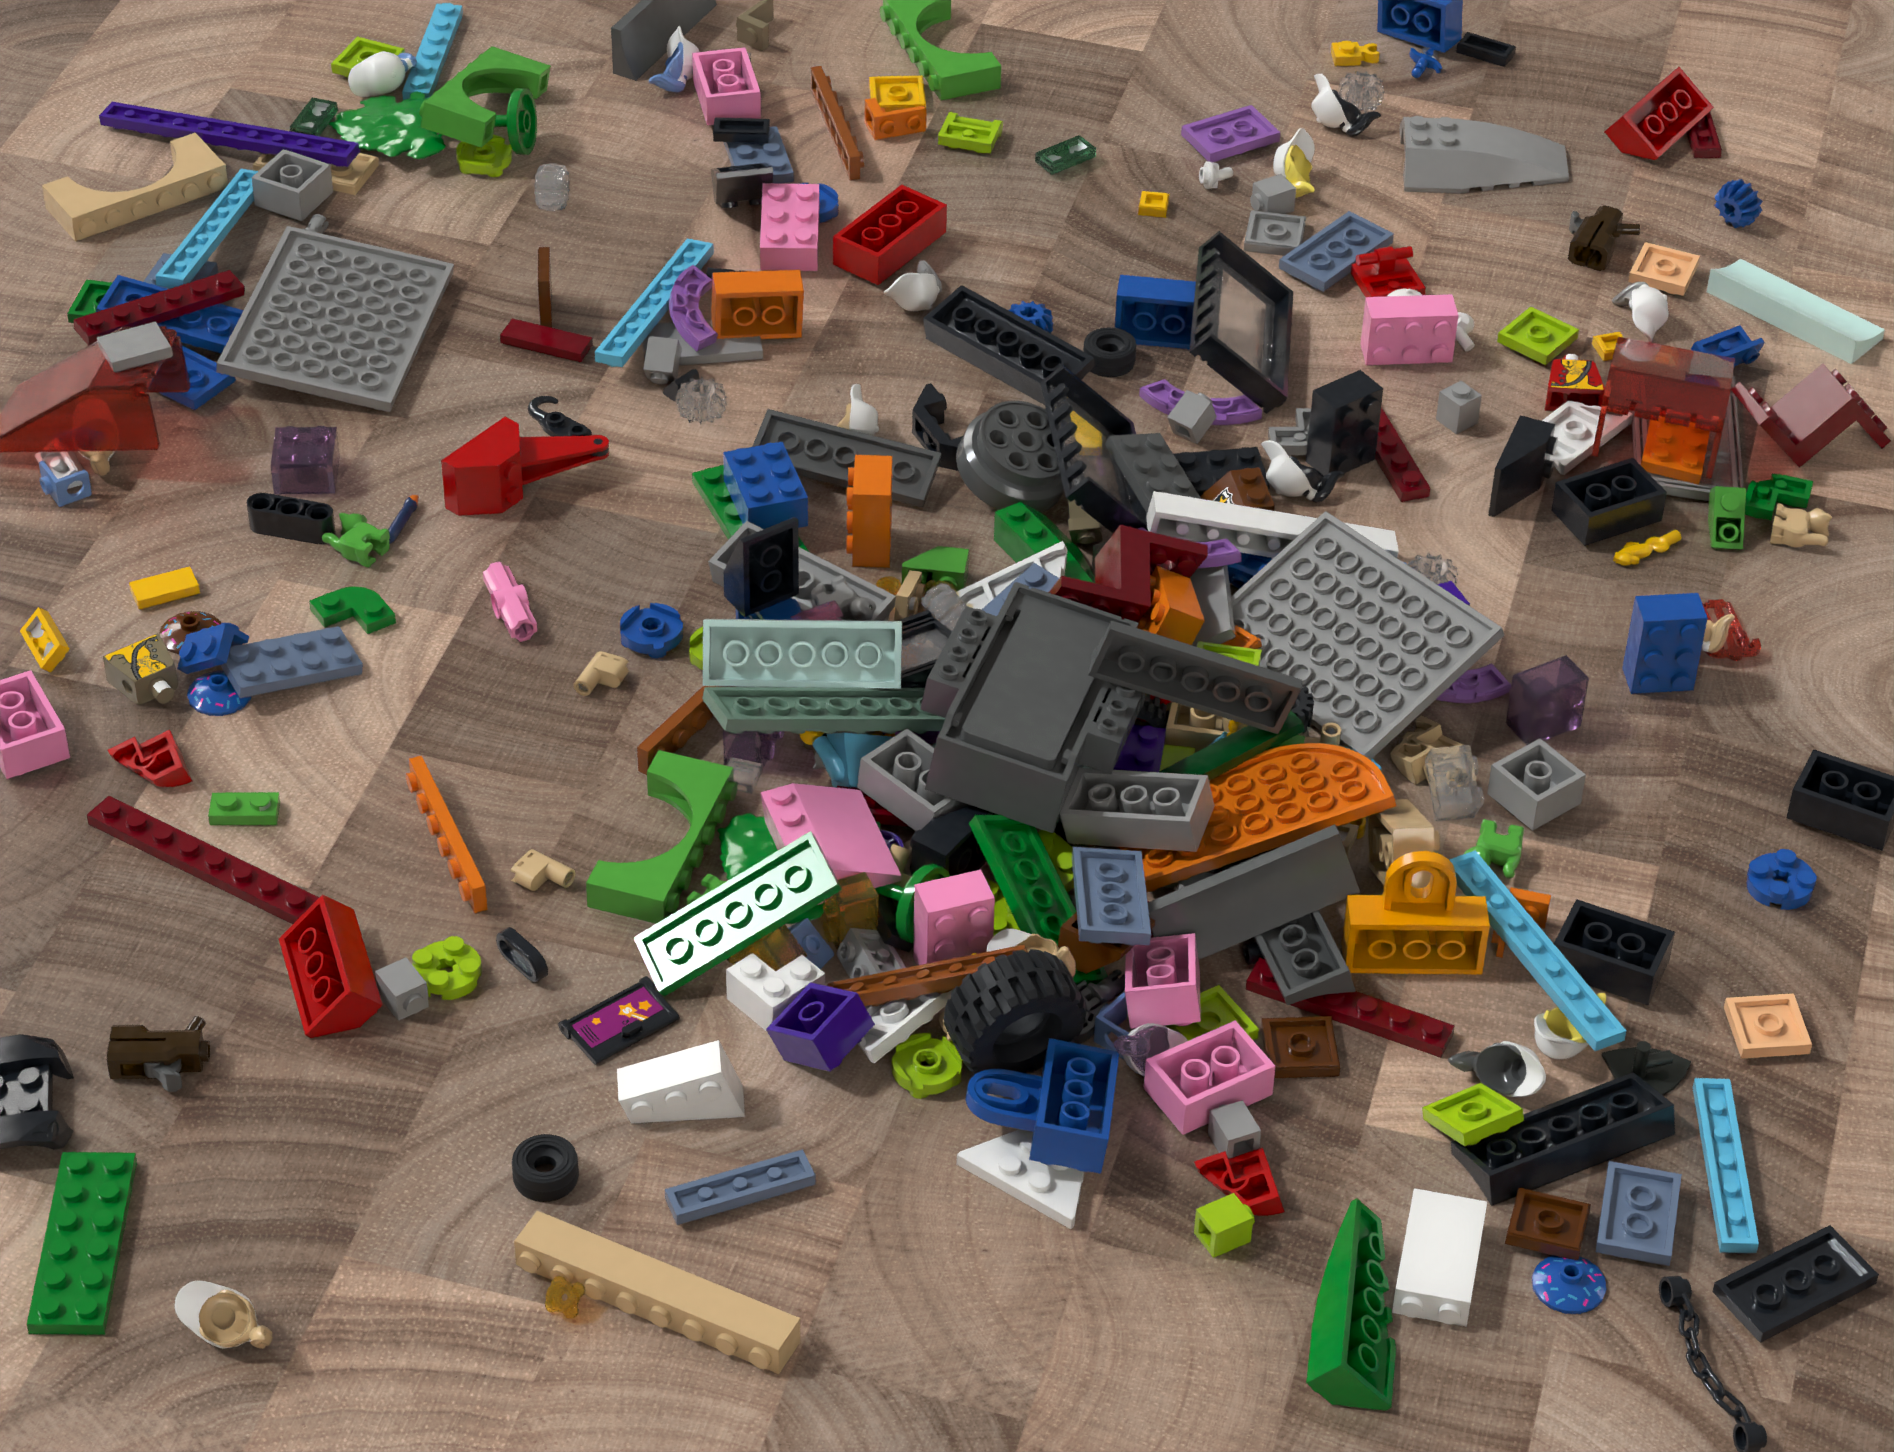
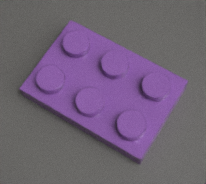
(1230, 133)

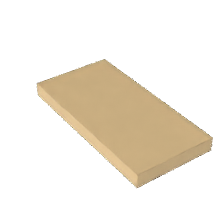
(344, 179)

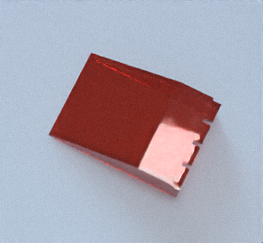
(1668, 384)
(89, 406)

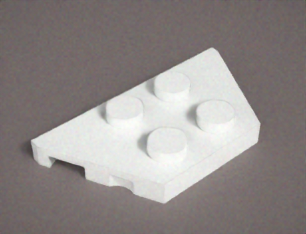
(1576, 432)
(982, 592)
(897, 1020)
(1007, 1166)

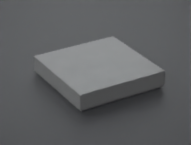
(1274, 233)
(135, 347)

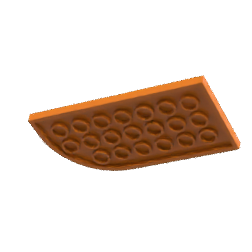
(1273, 803)

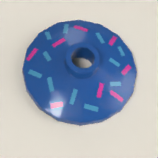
(215, 695)
(1569, 1284)

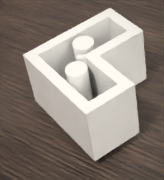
(766, 992)

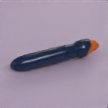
(409, 506)

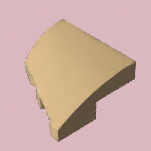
(1411, 752)

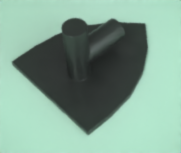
(1656, 1067)

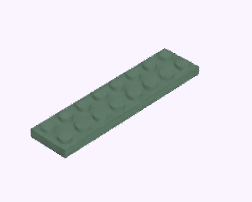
(820, 709)

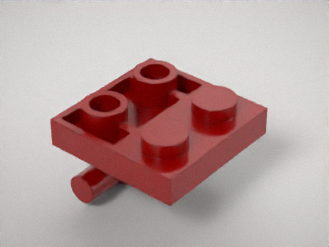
(1385, 272)

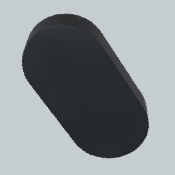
(521, 954)

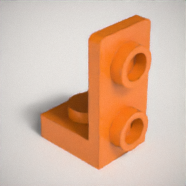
(893, 123)
(1537, 907)

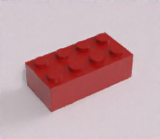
(889, 234)

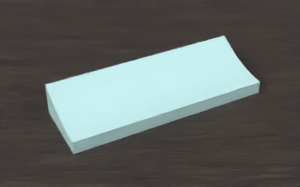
(1794, 310)
(802, 653)

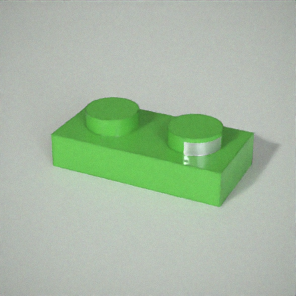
(244, 808)

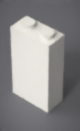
(1439, 1257)

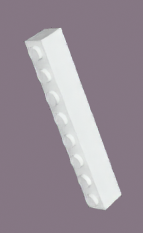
(1247, 528)

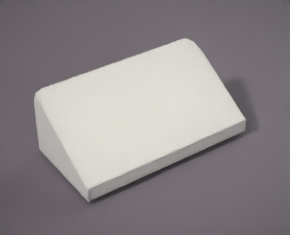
(61, 464)

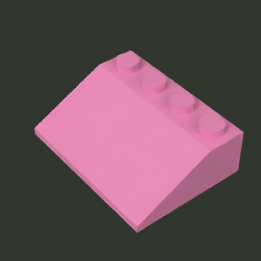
(840, 824)

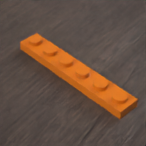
(449, 838)

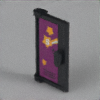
(602, 1027)

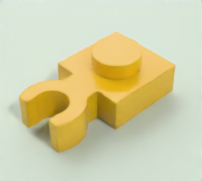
(1351, 54)

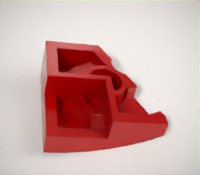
(154, 760)
(1246, 1177)

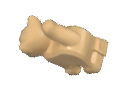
(1793, 527)

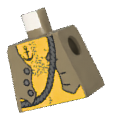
(142, 671)

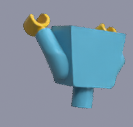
(843, 753)

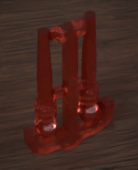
(1744, 647)

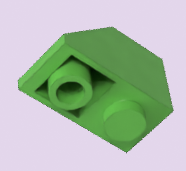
(1726, 517)
(940, 564)

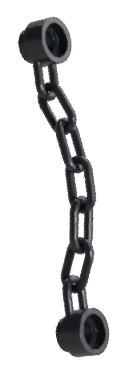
(1747, 1435)

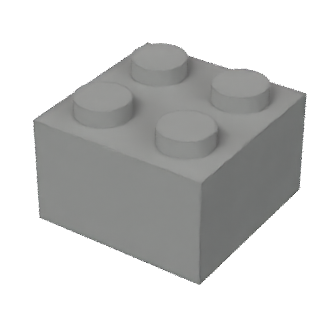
(292, 185)
(1536, 784)

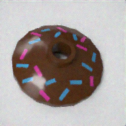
(177, 627)

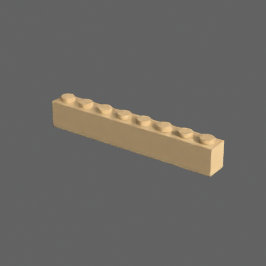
(659, 1292)

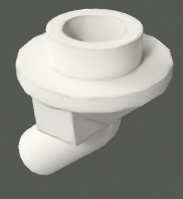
(1211, 174)
(1464, 326)

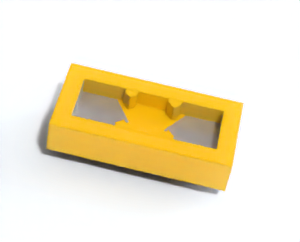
(44, 639)

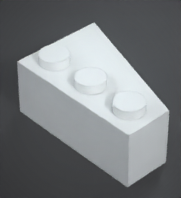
(682, 1087)

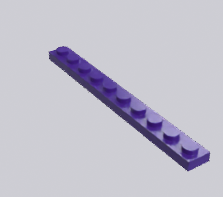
(228, 133)

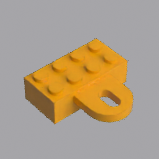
(1416, 927)

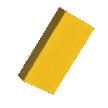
(164, 587)

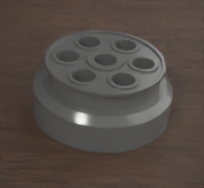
(1011, 457)

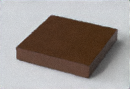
(545, 286)
(1301, 1046)
(1548, 1224)

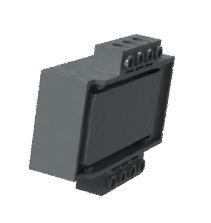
(1024, 706)

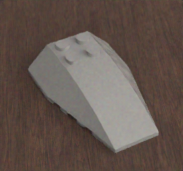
(1467, 154)

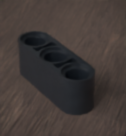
(290, 517)

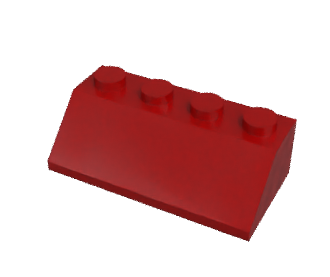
(1660, 117)
(329, 969)

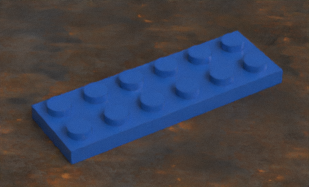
(204, 328)

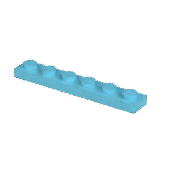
(433, 50)
(1725, 1166)

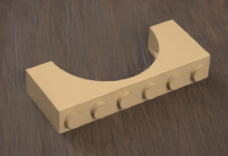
(89, 211)

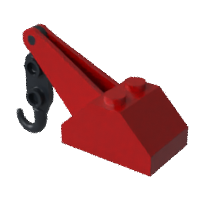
(495, 465)

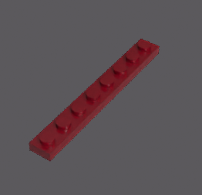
(201, 859)

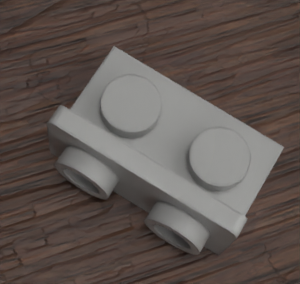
(866, 954)

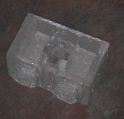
(1447, 799)

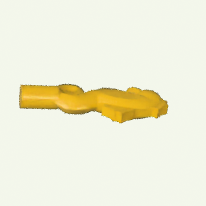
(1634, 551)

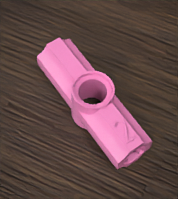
(510, 601)

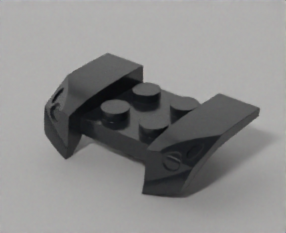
(27, 1092)

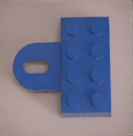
(1063, 1108)

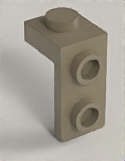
(754, 26)
(1082, 526)

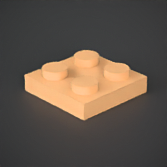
(1664, 268)
(1767, 1026)

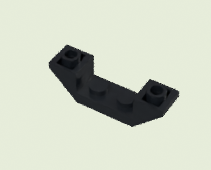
(926, 418)

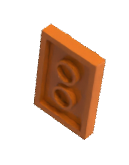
(1675, 450)

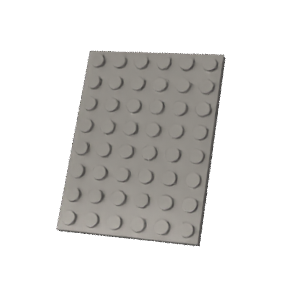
(336, 319)
(1359, 632)

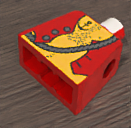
(1574, 381)

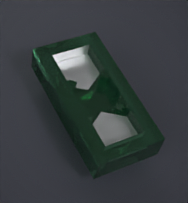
(314, 117)
(1065, 154)

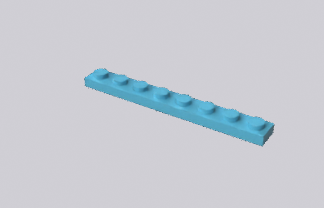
(208, 232)
(650, 305)
(1539, 954)

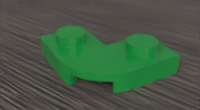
(1784, 489)
(356, 602)

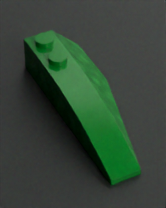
(1026, 531)
(1349, 1342)

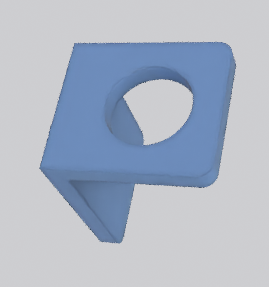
(58, 487)
(812, 943)
(1109, 1020)

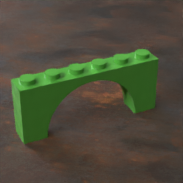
(494, 71)
(946, 71)
(653, 886)

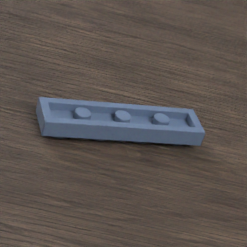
(740, 1187)

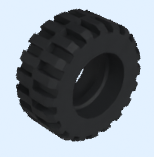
(1012, 1009)

